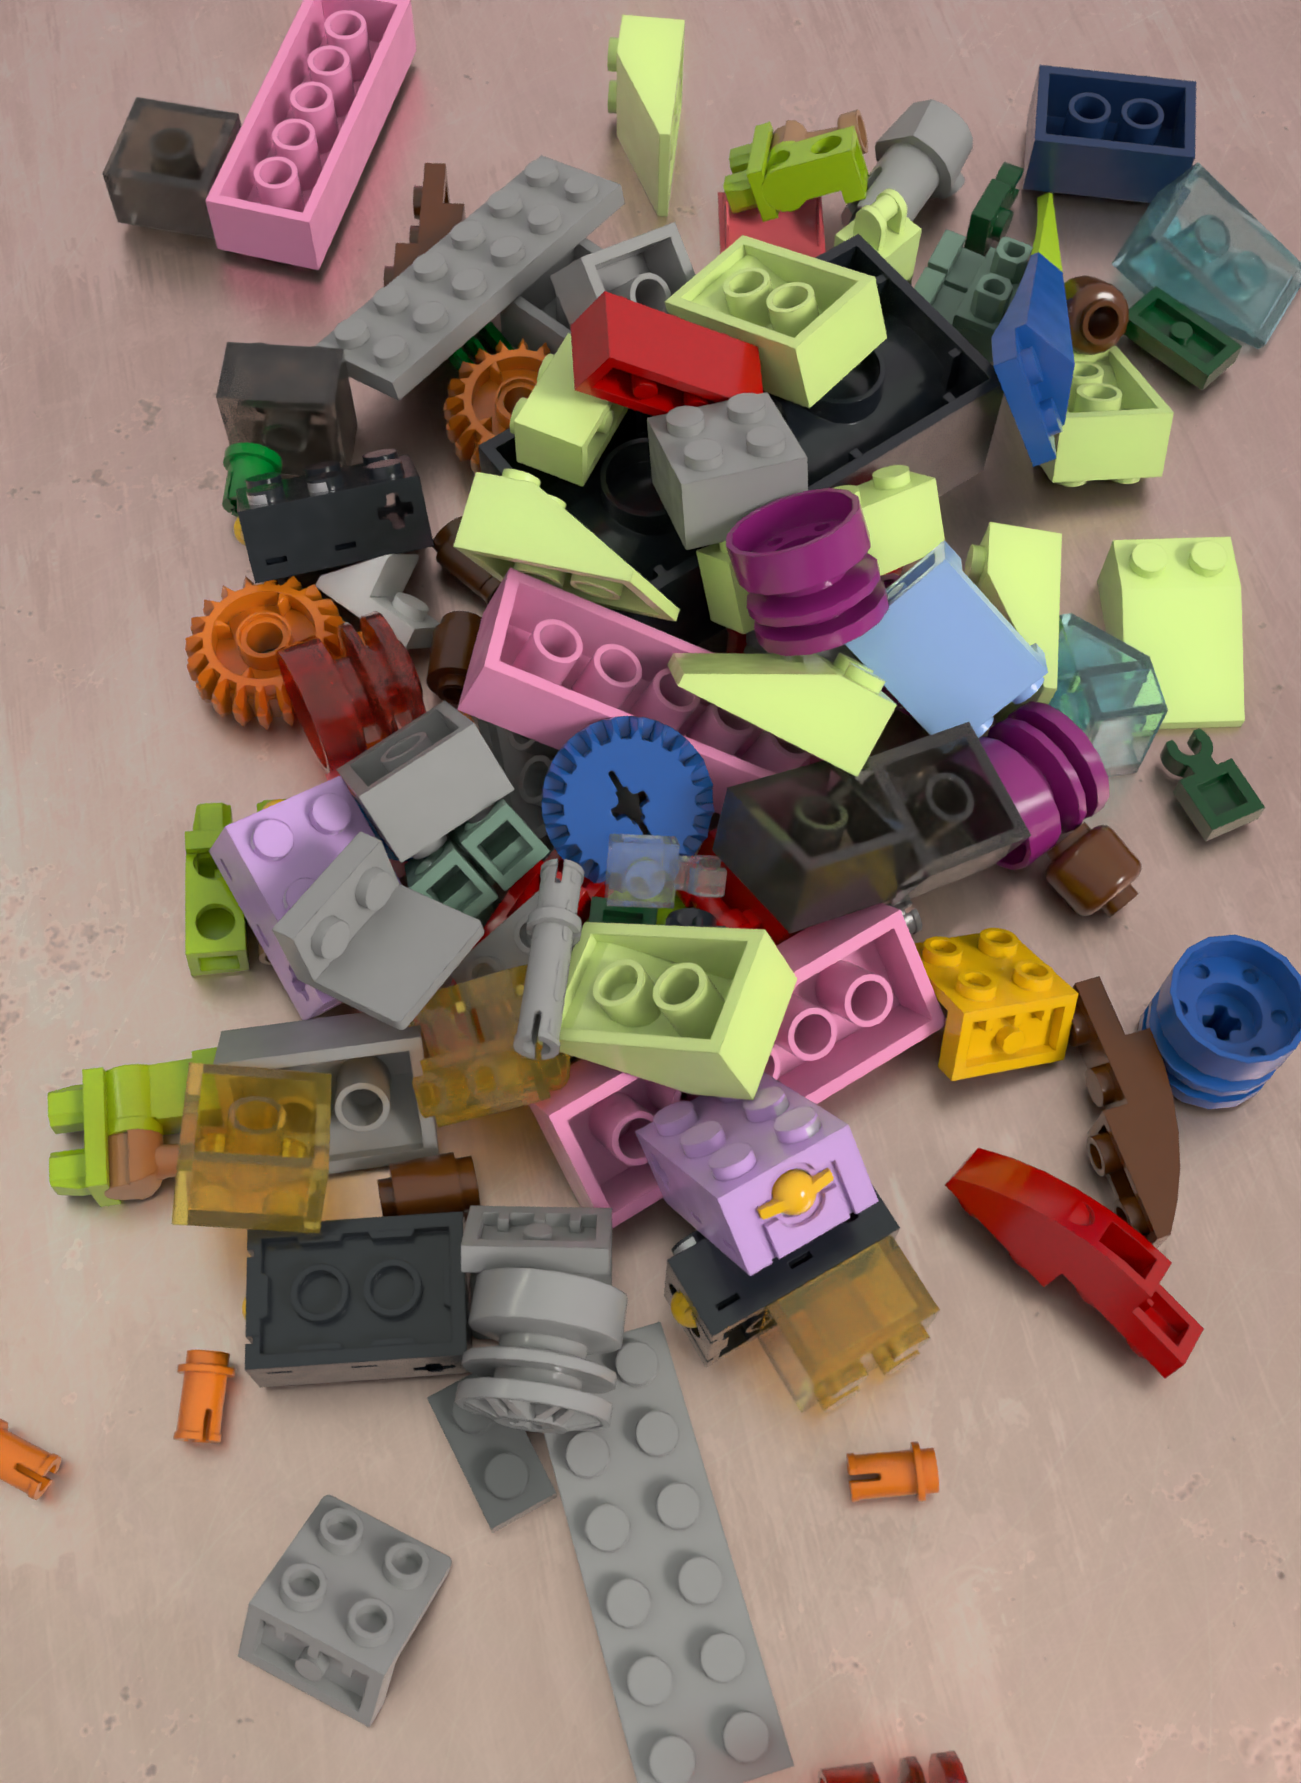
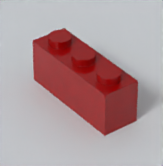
(657, 359)

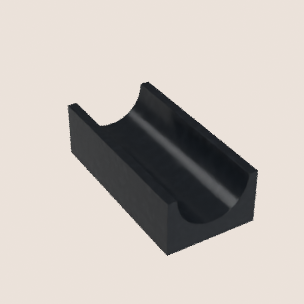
(910, 403)

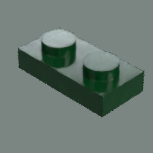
(1180, 338)

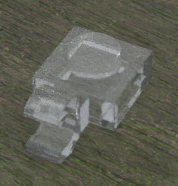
(649, 870)

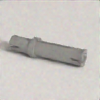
(552, 932)

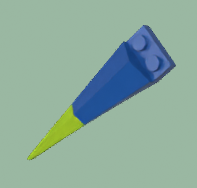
(1035, 344)

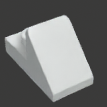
(379, 587)

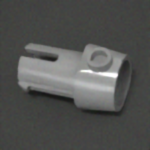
(918, 158)

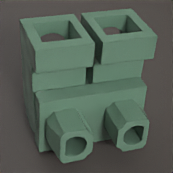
(973, 288)
(474, 859)

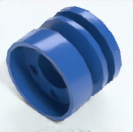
(1225, 1020)

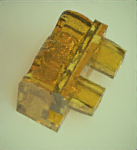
(473, 1055)

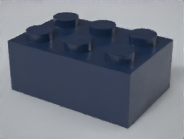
(1108, 133)

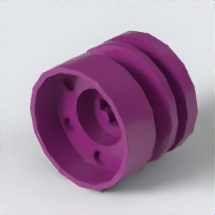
(808, 571)
(1047, 773)

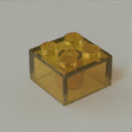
(253, 1149)
(848, 1324)

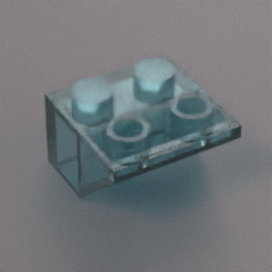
(1108, 693)

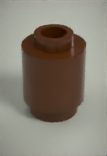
(451, 654)
(429, 1186)

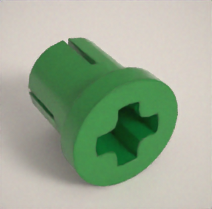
(244, 461)

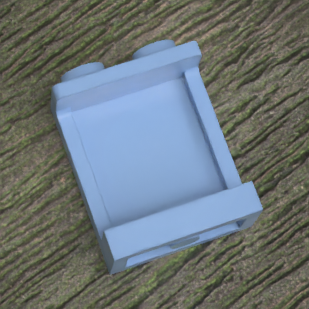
(949, 648)

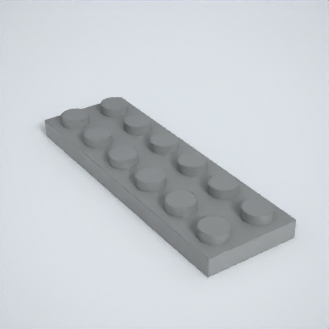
(472, 275)
(665, 1582)

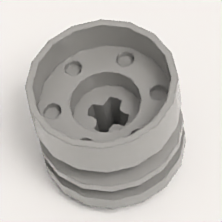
(544, 1334)

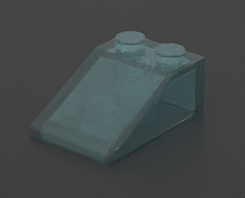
(1212, 258)

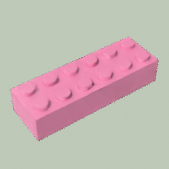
(312, 130)
(563, 662)
(851, 1010)

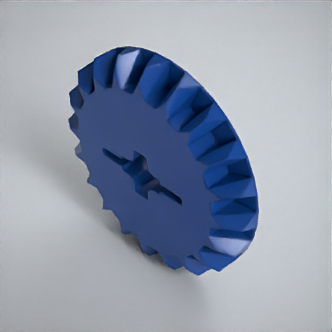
(643, 757)

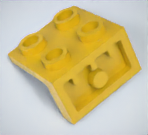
(1000, 1003)

